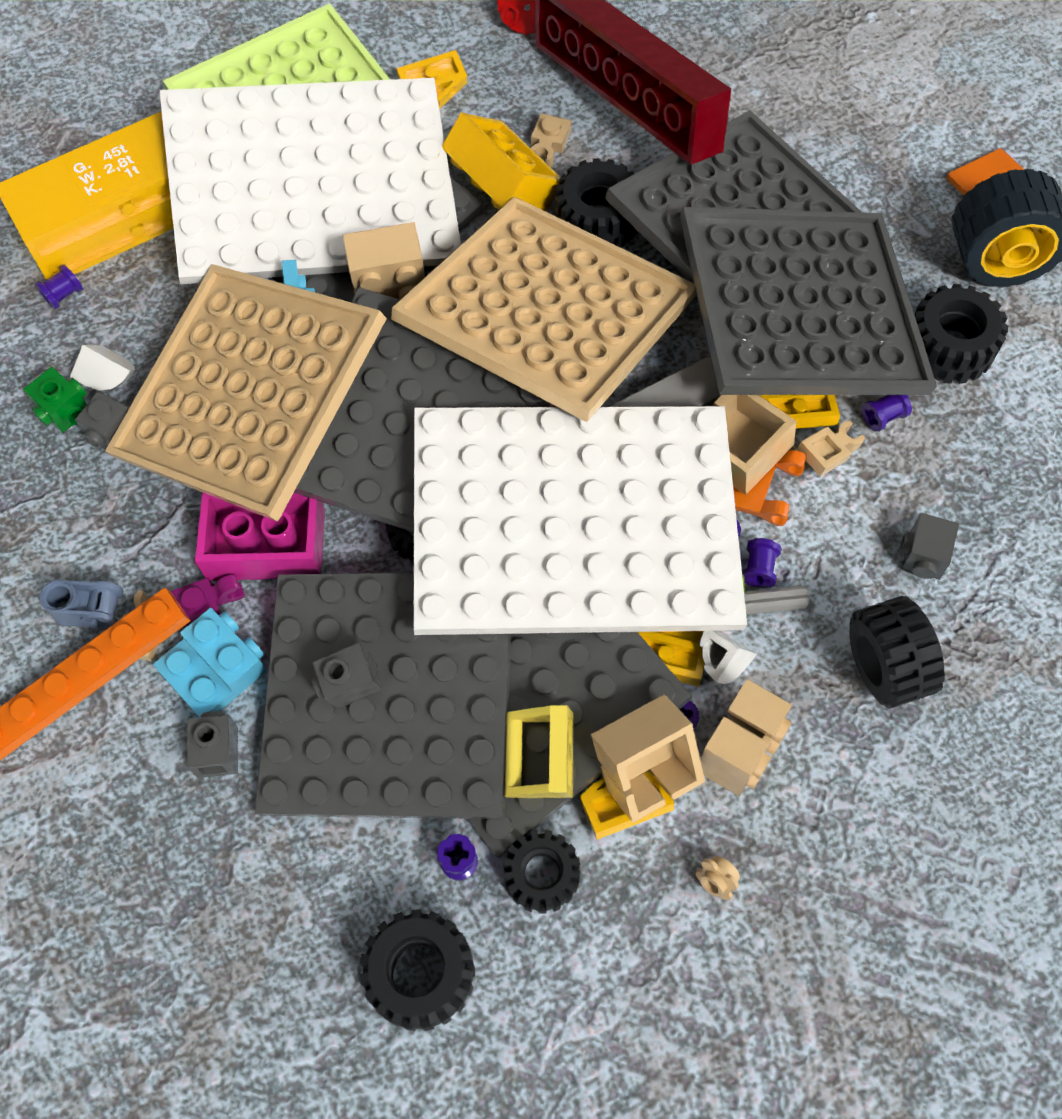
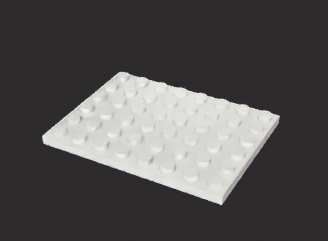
(300, 165)
(574, 521)

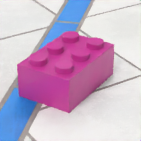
(256, 546)

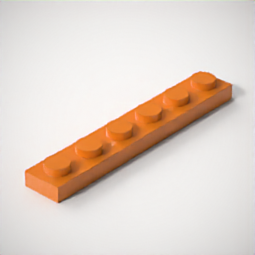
(89, 669)

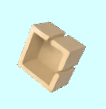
(385, 259)
(756, 437)
(652, 740)
(739, 745)

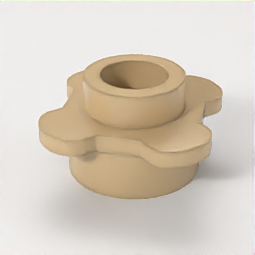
(718, 877)

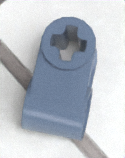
(89, 605)

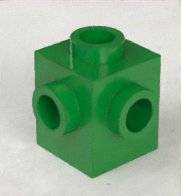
(56, 399)

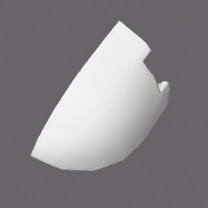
(101, 368)
(724, 656)

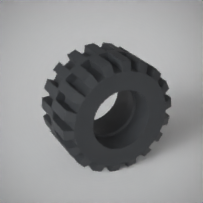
(589, 186)
(972, 316)
(896, 651)
(390, 944)

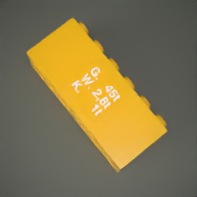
(94, 199)

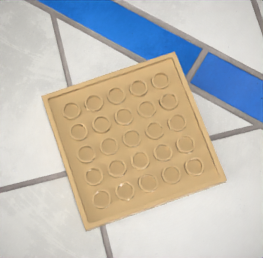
(546, 307)
(246, 389)

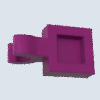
(202, 595)

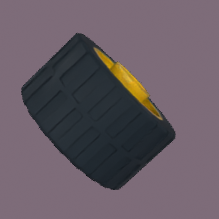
(1010, 228)

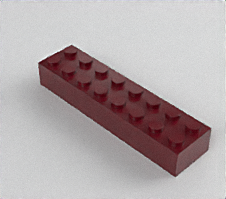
(637, 74)

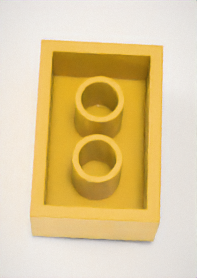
(500, 162)

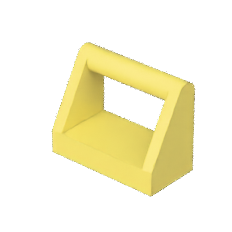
(560, 755)

